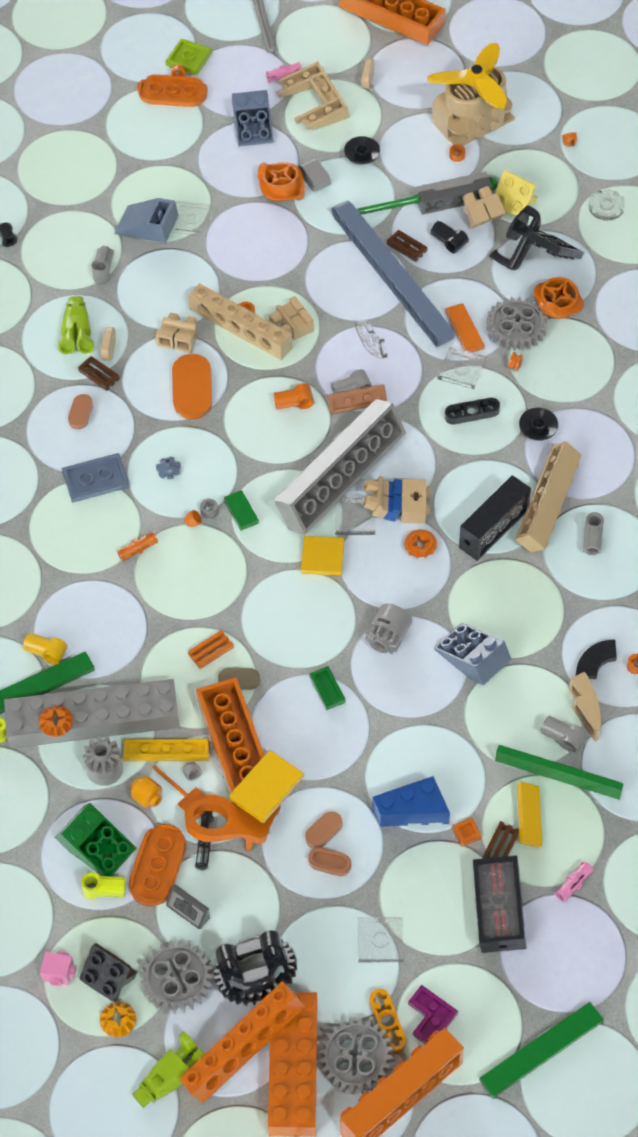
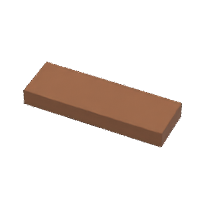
(355, 398)

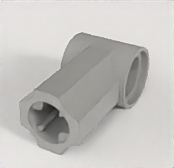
(102, 264)
(357, 379)
(593, 534)
(568, 736)

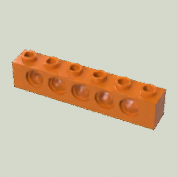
(242, 1042)

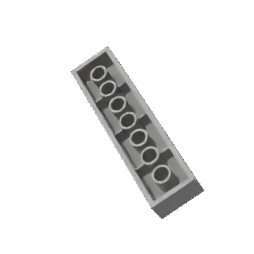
(340, 466)
(94, 712)

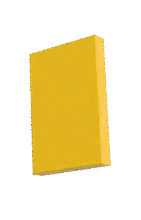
(266, 786)

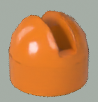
(181, 72)
(570, 139)
(193, 519)

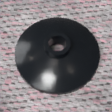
(362, 150)
(538, 418)

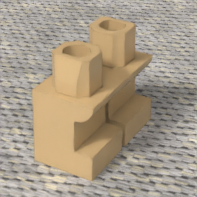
(482, 210)
(293, 318)
(177, 333)

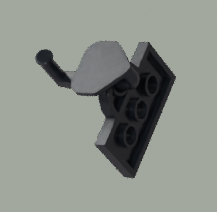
(533, 235)

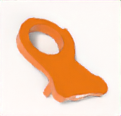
(238, 822)

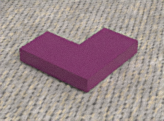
(435, 1010)

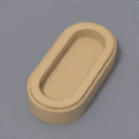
(368, 73)
(108, 343)

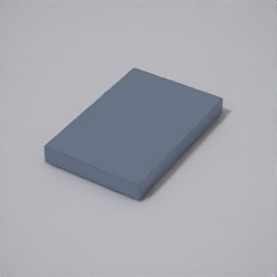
(95, 477)

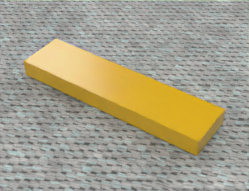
(166, 750)

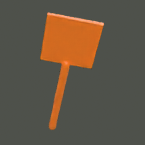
(189, 798)

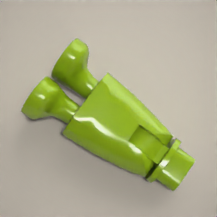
(75, 326)
(166, 1072)

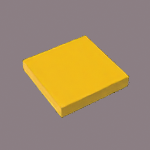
(322, 555)

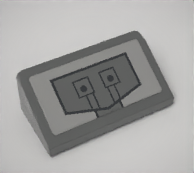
(188, 907)

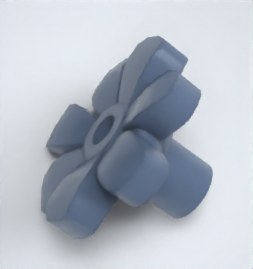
(168, 467)

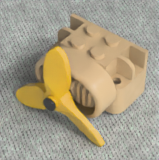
(472, 100)

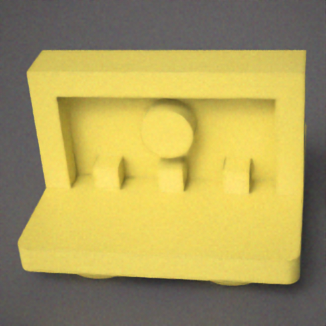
(515, 192)

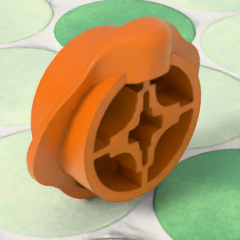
(281, 181)
(558, 306)

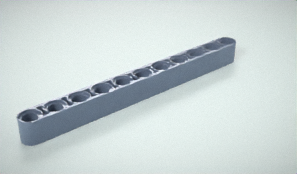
(393, 274)

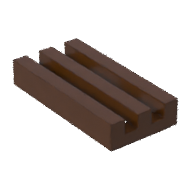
(404, 247)
(96, 375)
(508, 829)

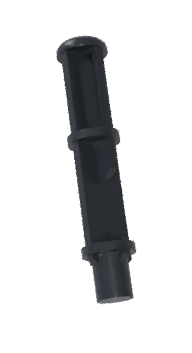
(206, 818)

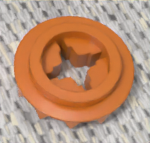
(425, 538)
(63, 725)

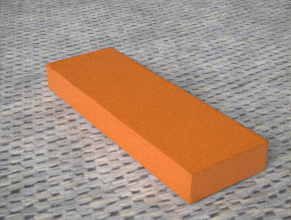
(464, 328)

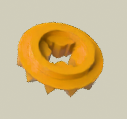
(127, 1023)

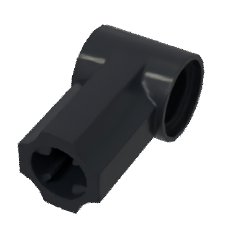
(452, 239)

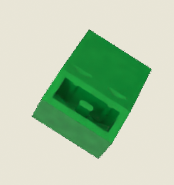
(95, 841)

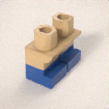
(386, 498)

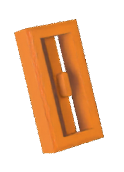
(208, 647)

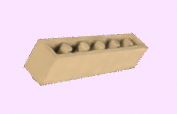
(548, 497)

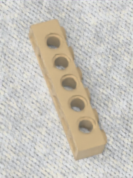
(240, 321)

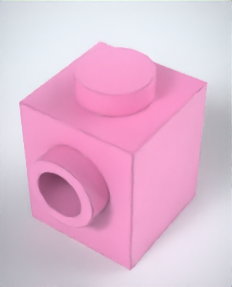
(57, 968)

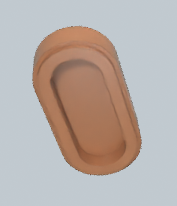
(80, 411)
(323, 830)
(329, 861)

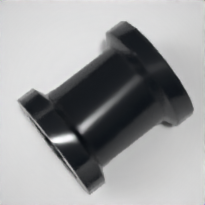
(7, 235)

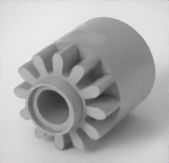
(388, 628)
(103, 761)

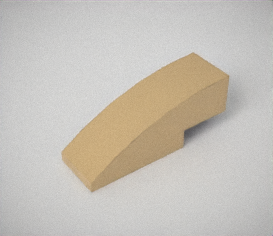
(586, 704)

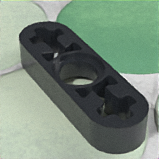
(467, 417)

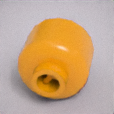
(146, 792)

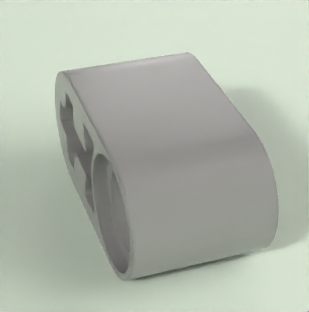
(315, 175)

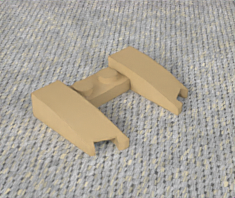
(314, 77)

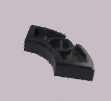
(596, 657)

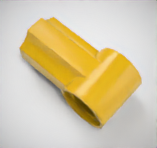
(49, 650)

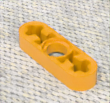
(389, 1011)

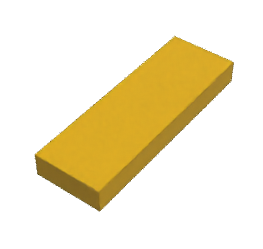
(529, 815)

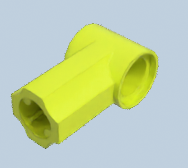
(106, 886)

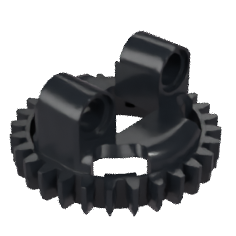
(256, 982)

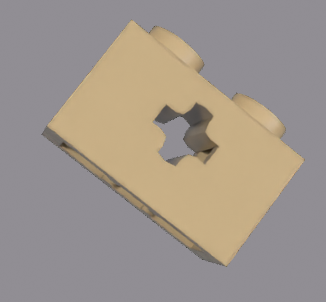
(414, 501)

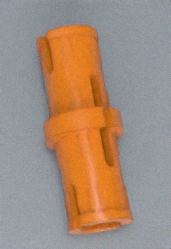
(137, 546)

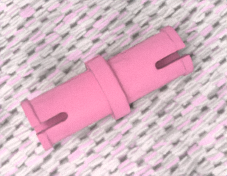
(282, 71)
(574, 881)

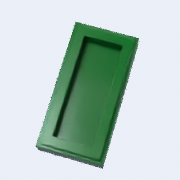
(241, 510)
(327, 688)

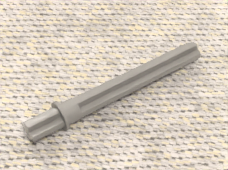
(264, 26)

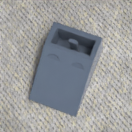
(252, 118)
(149, 220)
(474, 652)

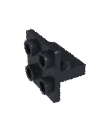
(106, 972)

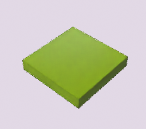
(190, 55)

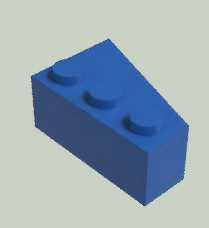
(411, 804)

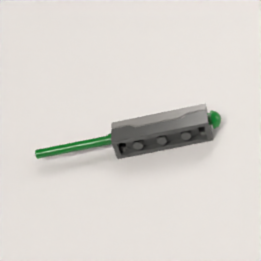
(440, 195)

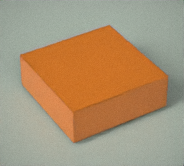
(466, 832)

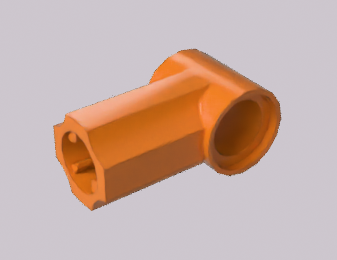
(299, 396)

